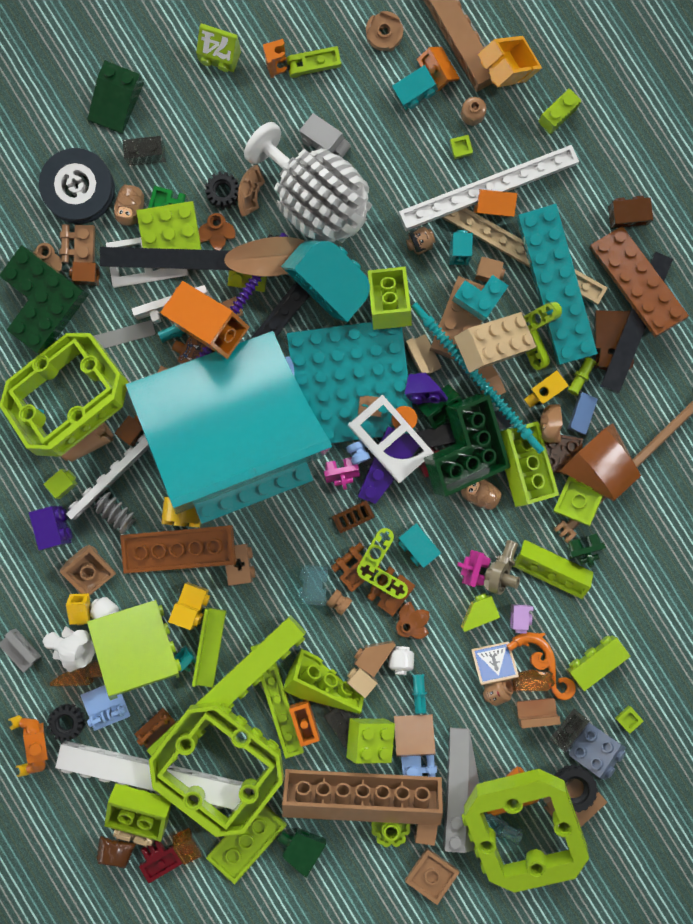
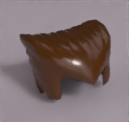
(114, 852)

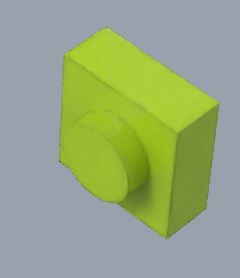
(461, 147)
(629, 719)

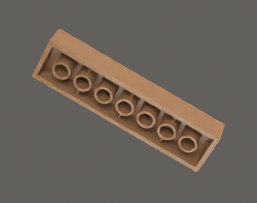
(362, 797)

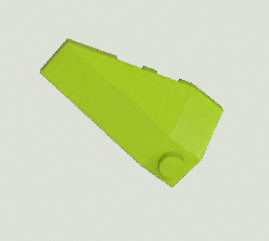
(316, 683)

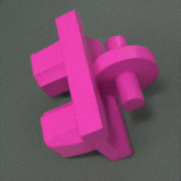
(341, 475)
(471, 568)

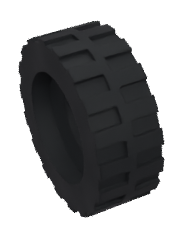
(589, 794)

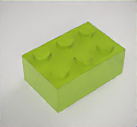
(389, 298)
(137, 812)

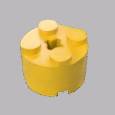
(181, 519)

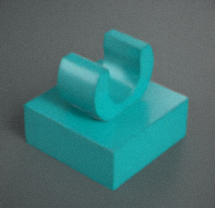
(185, 658)

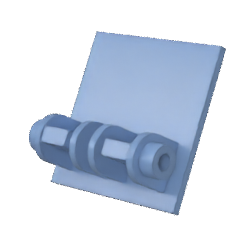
(103, 710)

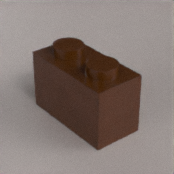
(630, 212)

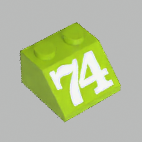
(217, 48)

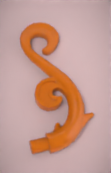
(549, 661)

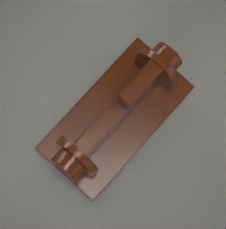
(154, 728)

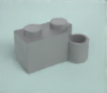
(322, 135)

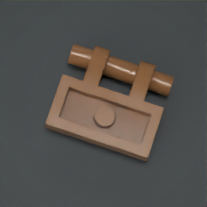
(83, 244)

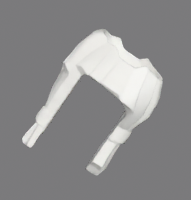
(73, 650)

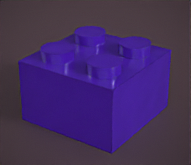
(50, 527)

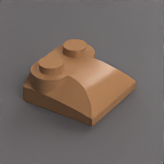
(87, 570)

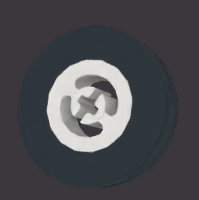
(64, 170)

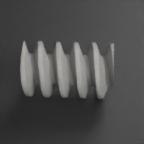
(115, 513)

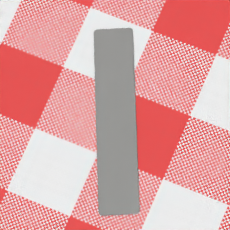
(126, 334)

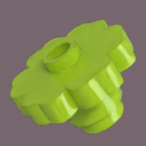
(388, 836)

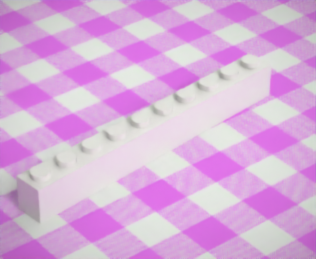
(135, 771)

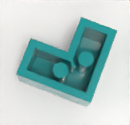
(480, 302)

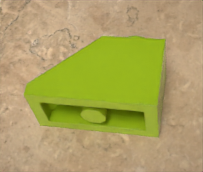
(480, 612)

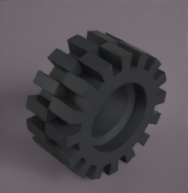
(215, 182)
(57, 730)

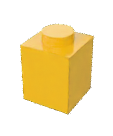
(78, 608)

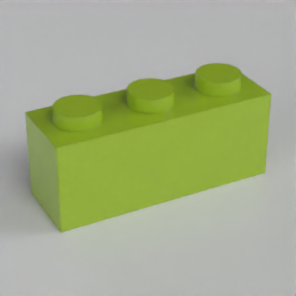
(598, 662)

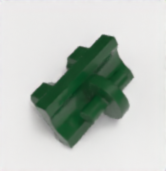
(594, 545)

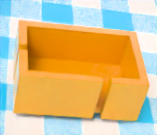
(509, 61)

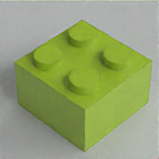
(370, 740)

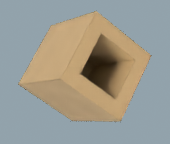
(361, 681)

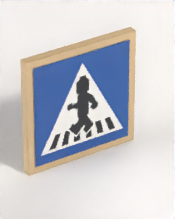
(494, 663)

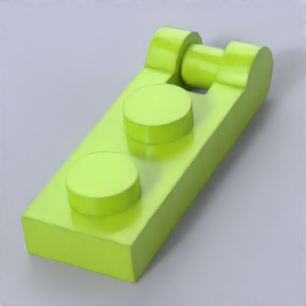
(314, 61)

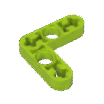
(534, 325)
(374, 563)

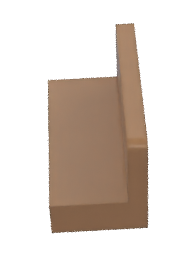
(537, 713)

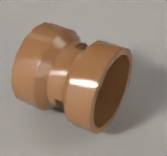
(338, 602)

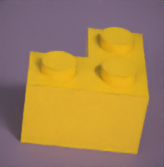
(188, 609)

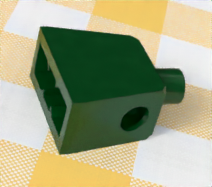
(302, 849)

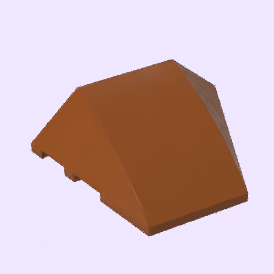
(604, 465)

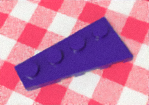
(377, 477)

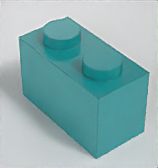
(415, 88)
(460, 248)
(418, 545)

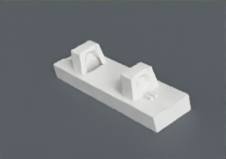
(154, 308)

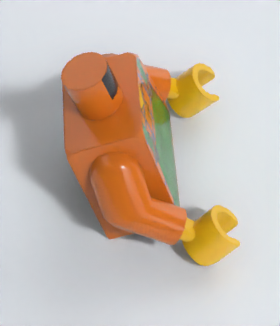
(34, 743)

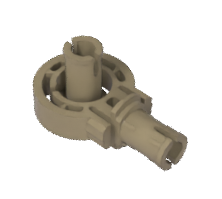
(498, 573)

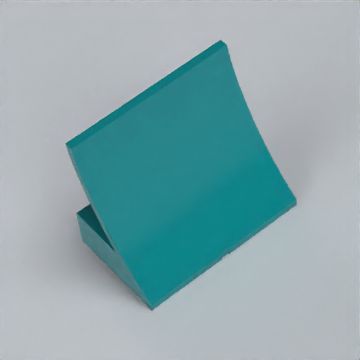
(229, 428)

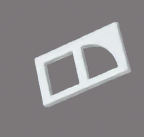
(149, 274)
(396, 467)

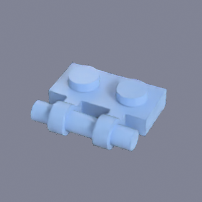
(412, 766)

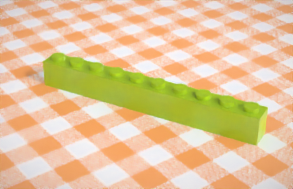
(247, 672)

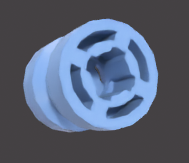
(358, 453)

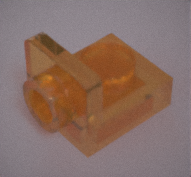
(185, 846)

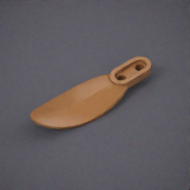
(262, 256)

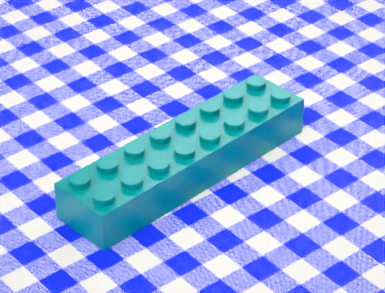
(556, 282)

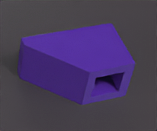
(423, 389)

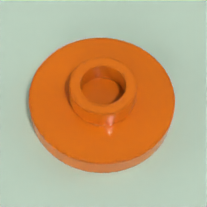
(408, 414)

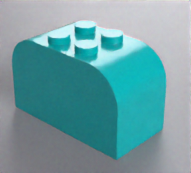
(329, 277)

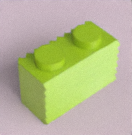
(559, 111)

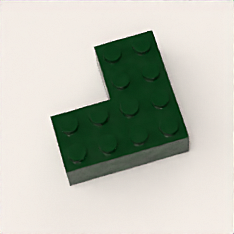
(50, 303)
(477, 450)

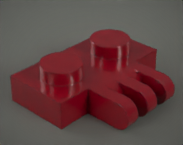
(158, 861)

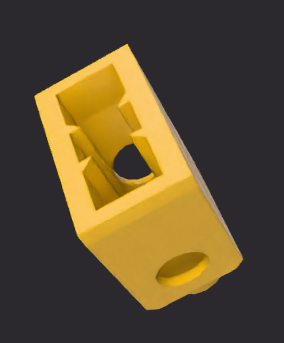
(553, 383)

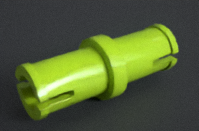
(581, 376)

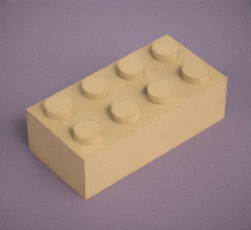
(494, 341)

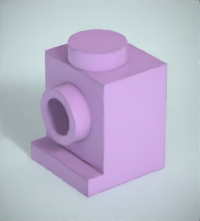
(520, 618)

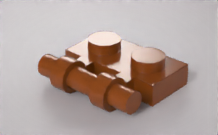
(351, 577)
(388, 602)

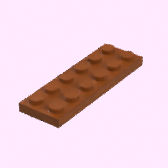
(638, 282)
(178, 549)

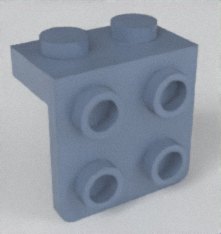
(597, 752)

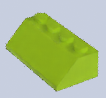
(530, 472)

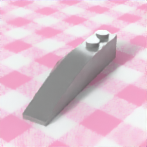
(461, 781)

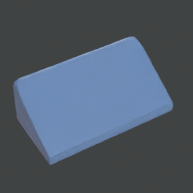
(582, 413)

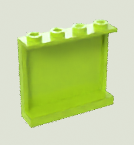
(133, 648)

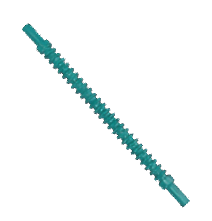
(526, 434)

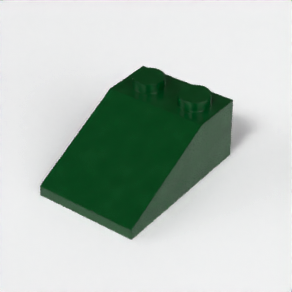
(114, 96)

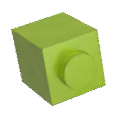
(61, 483)

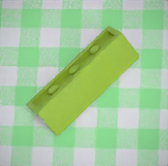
(554, 569)
(209, 647)

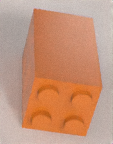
(205, 319)

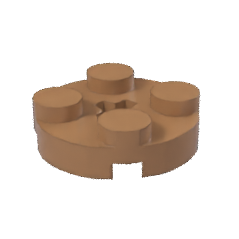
(380, 21)

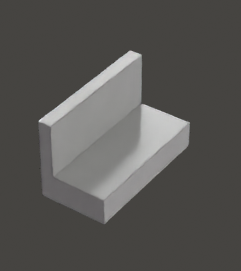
(19, 650)

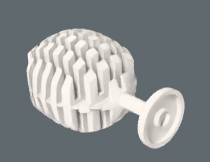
(316, 189)

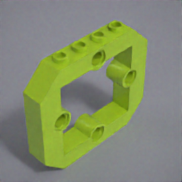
(80, 420)
(510, 795)
(202, 811)

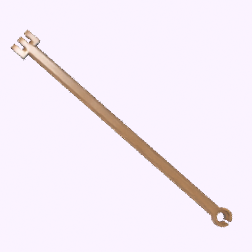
(638, 460)

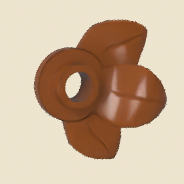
(216, 234)
(414, 619)

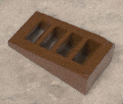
(357, 507)

